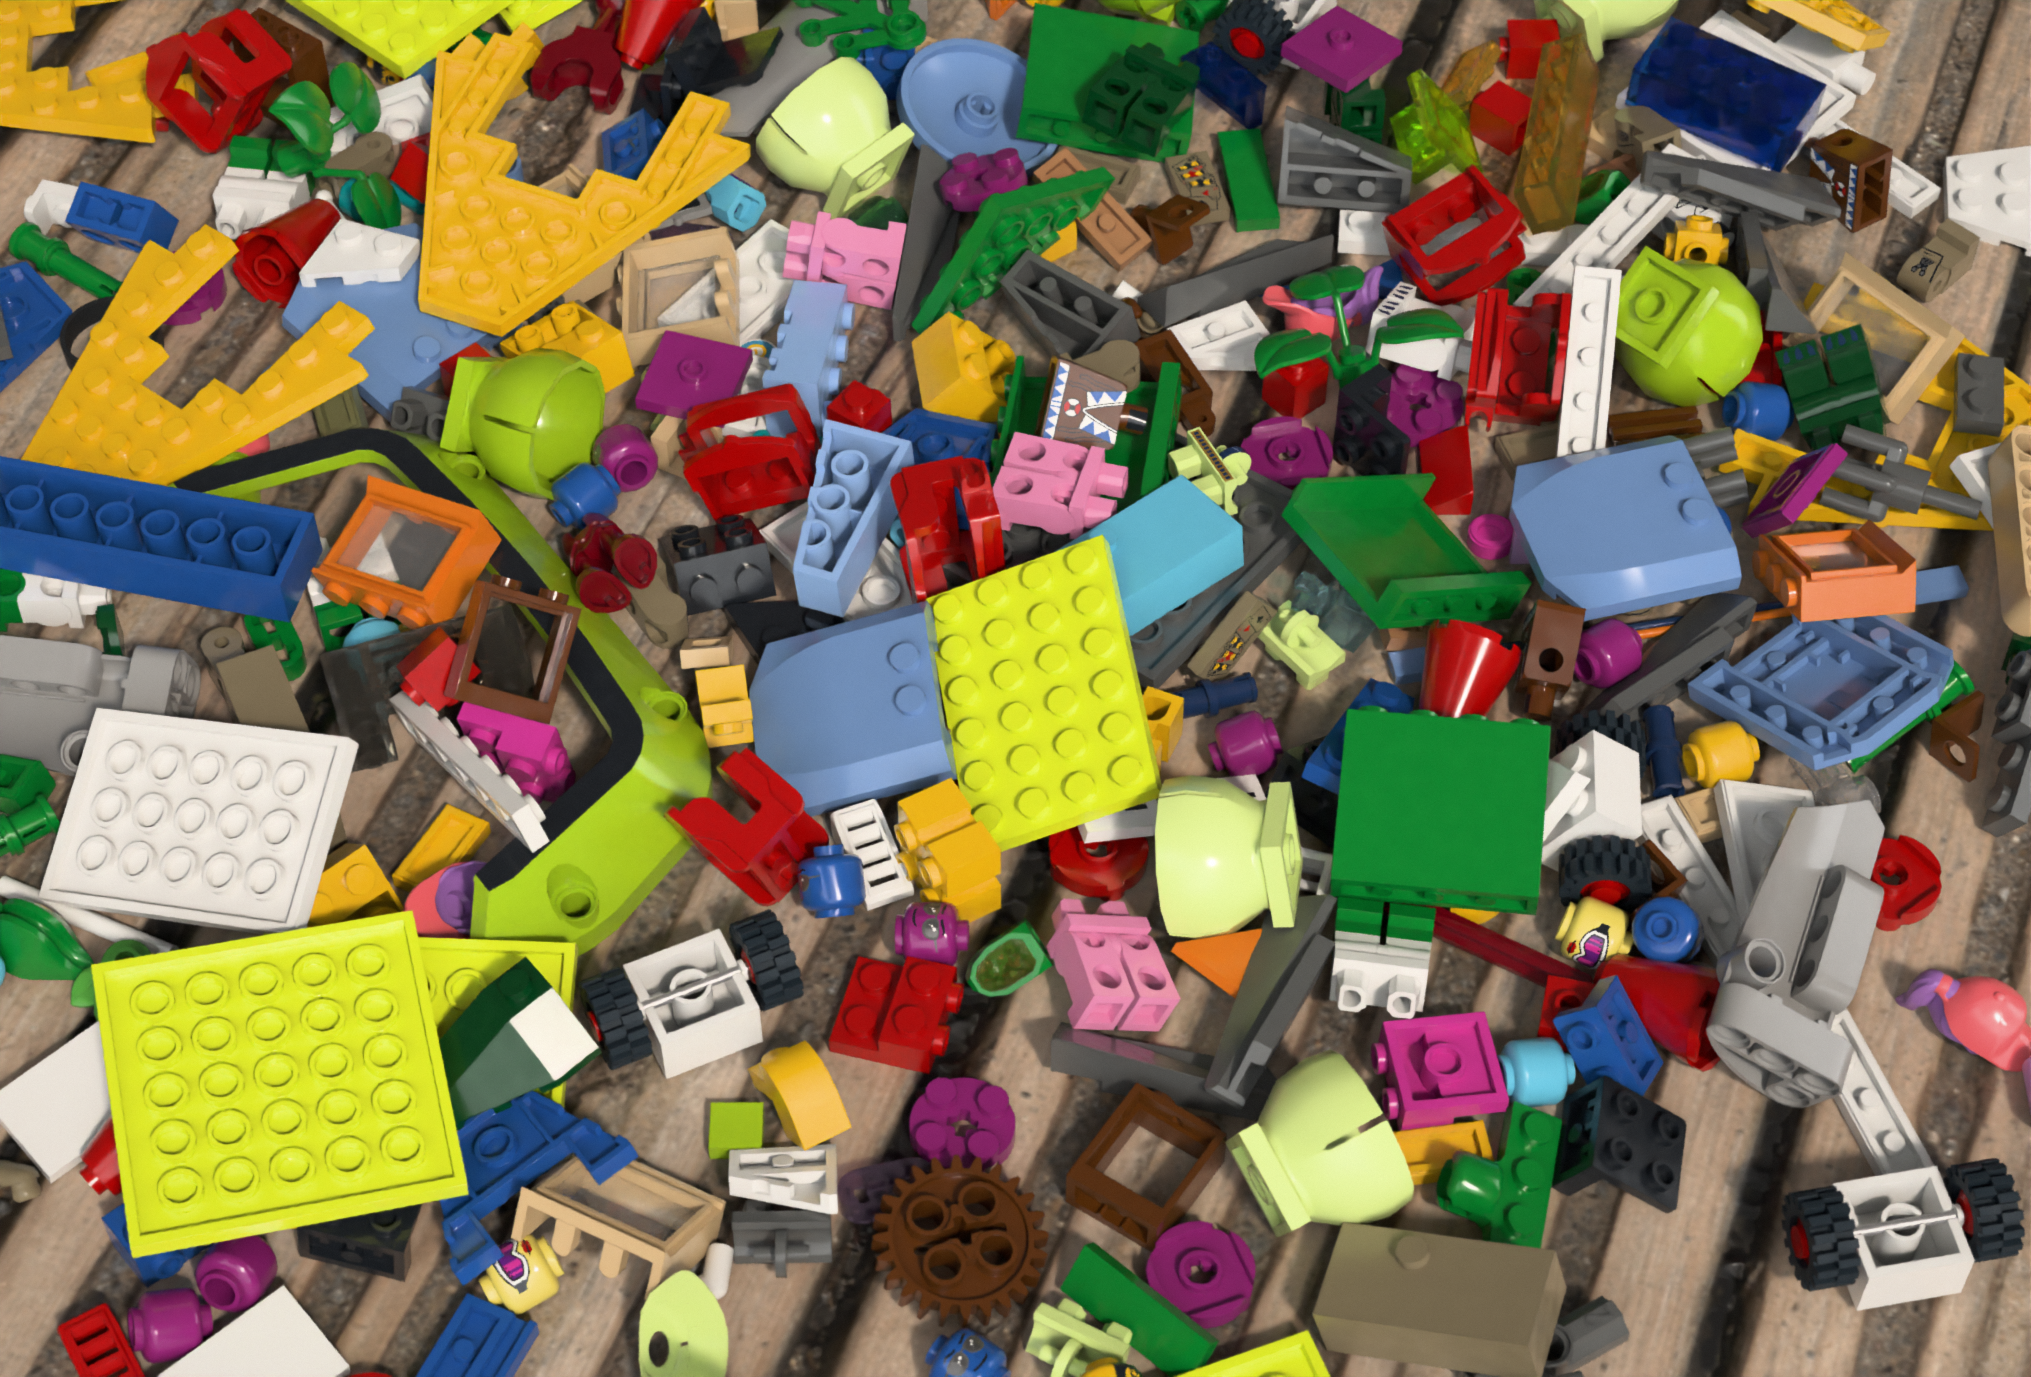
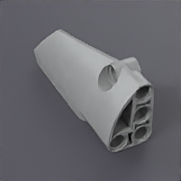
(788, 66)
(56, 686)
(1801, 956)

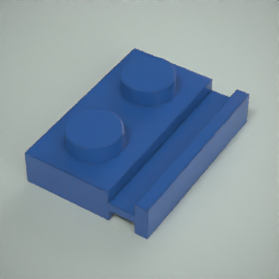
(480, 1342)

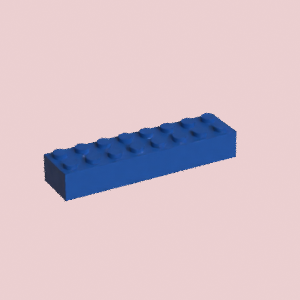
(155, 539)

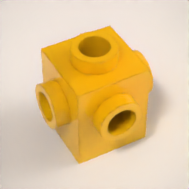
(1694, 233)

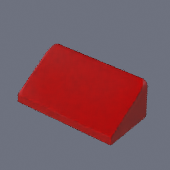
(1450, 461)

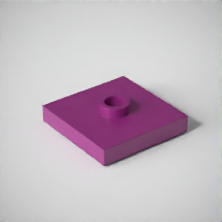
(1341, 48)
(691, 373)
(1794, 490)

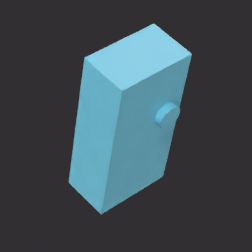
(1168, 549)

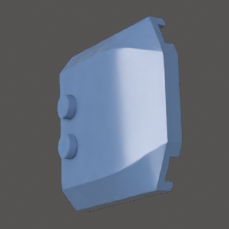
(405, 341)
(1623, 528)
(1829, 687)
(854, 710)

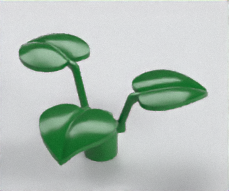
(307, 115)
(1299, 345)

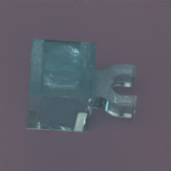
(1337, 611)

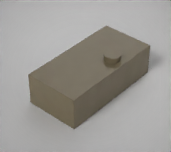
(263, 697)
(1440, 1301)

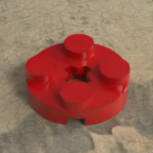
(1097, 876)
(1918, 883)

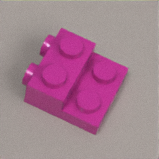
(522, 749)
(1438, 1069)

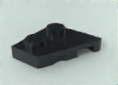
(772, 621)

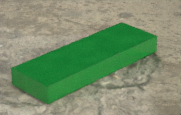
(1248, 180)
(1157, 1326)

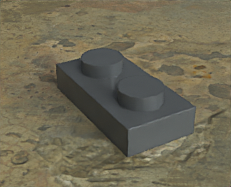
(1978, 394)

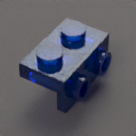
(1229, 84)

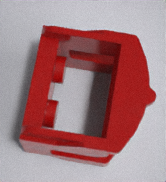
(232, 84)
(1441, 210)
(1516, 347)
(752, 469)
(930, 523)
(765, 850)

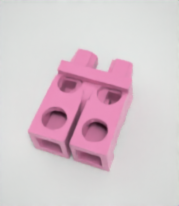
(847, 255)
(1057, 486)
(1111, 968)

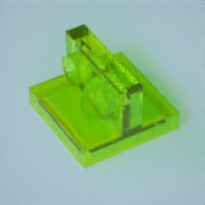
(1433, 130)

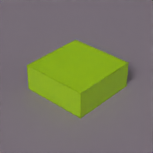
(735, 1127)

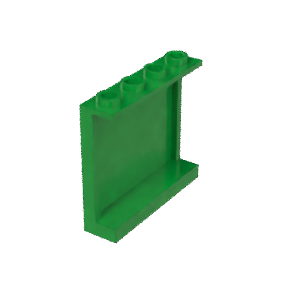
(1069, 56)
(1142, 454)
(1397, 552)
(1441, 810)

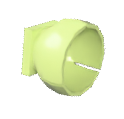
(1605, 18)
(840, 134)
(1225, 856)
(1310, 1157)

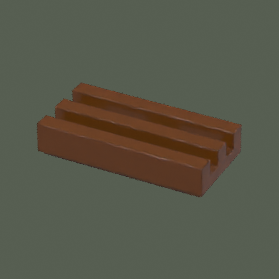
(1653, 425)

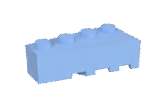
(810, 350)
(846, 514)

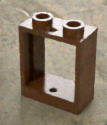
(306, 56)
(554, 659)
(1118, 1205)

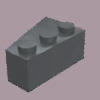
(1339, 168)
(1064, 309)

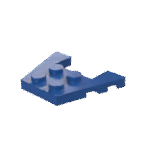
(31, 315)
(946, 436)
(509, 1153)

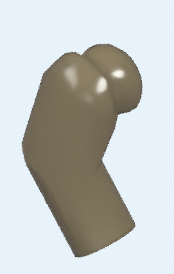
(21, 1180)

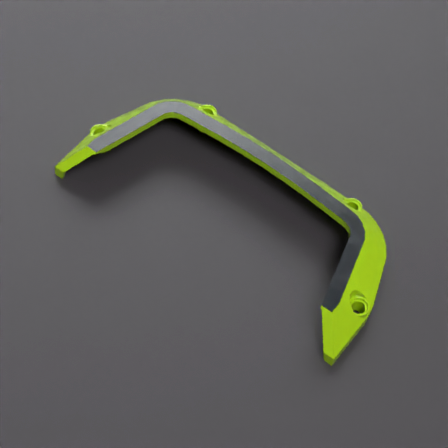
(609, 826)

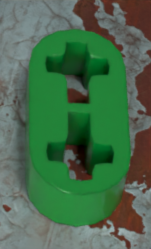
(284, 638)

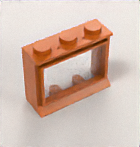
(407, 555)
(1837, 573)

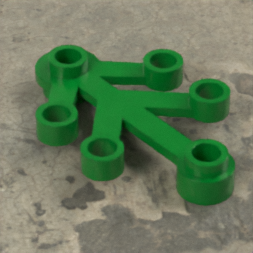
(900, 30)

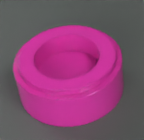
(1490, 536)

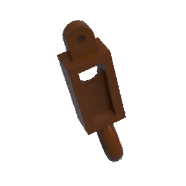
(1165, 347)

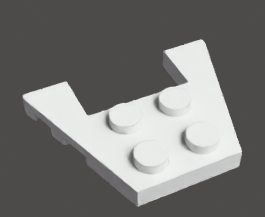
(1991, 195)

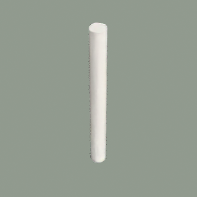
(84, 918)

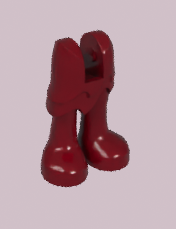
(592, 559)

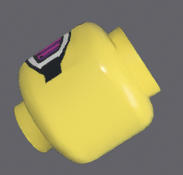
(1593, 932)
(523, 1275)

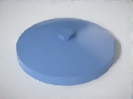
(967, 100)

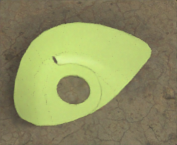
(685, 1313)

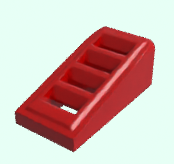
(93, 1335)

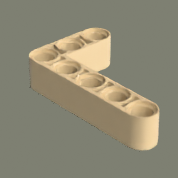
(2011, 513)

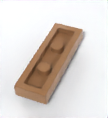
(1109, 226)

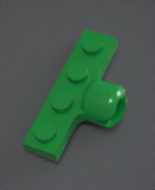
(1514, 1191)

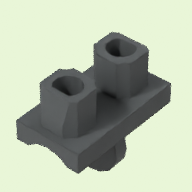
(420, 412)
(780, 1236)

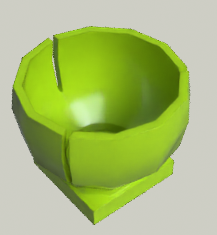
(1685, 325)
(526, 416)

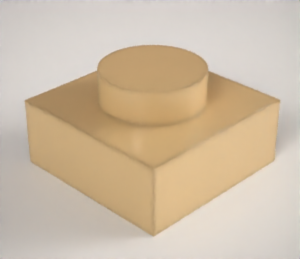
(707, 653)

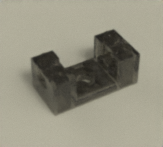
(366, 677)

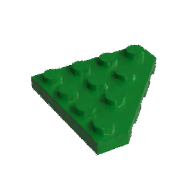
(1002, 234)

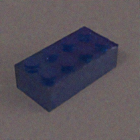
(1726, 94)

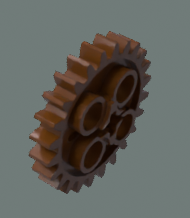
(976, 1283)

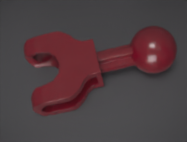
(584, 60)

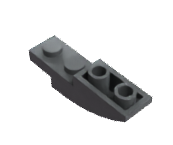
(2010, 799)

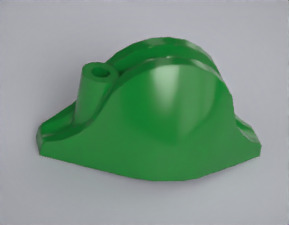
(39, 943)

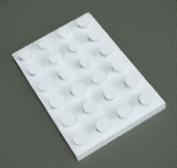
(199, 821)

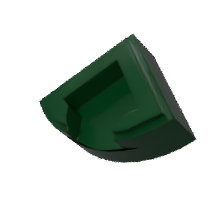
(111, 630)

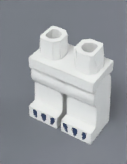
(1439, 354)

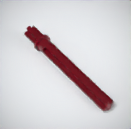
(1497, 948)

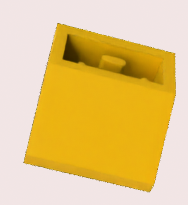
(580, 334)
(962, 369)
(352, 888)

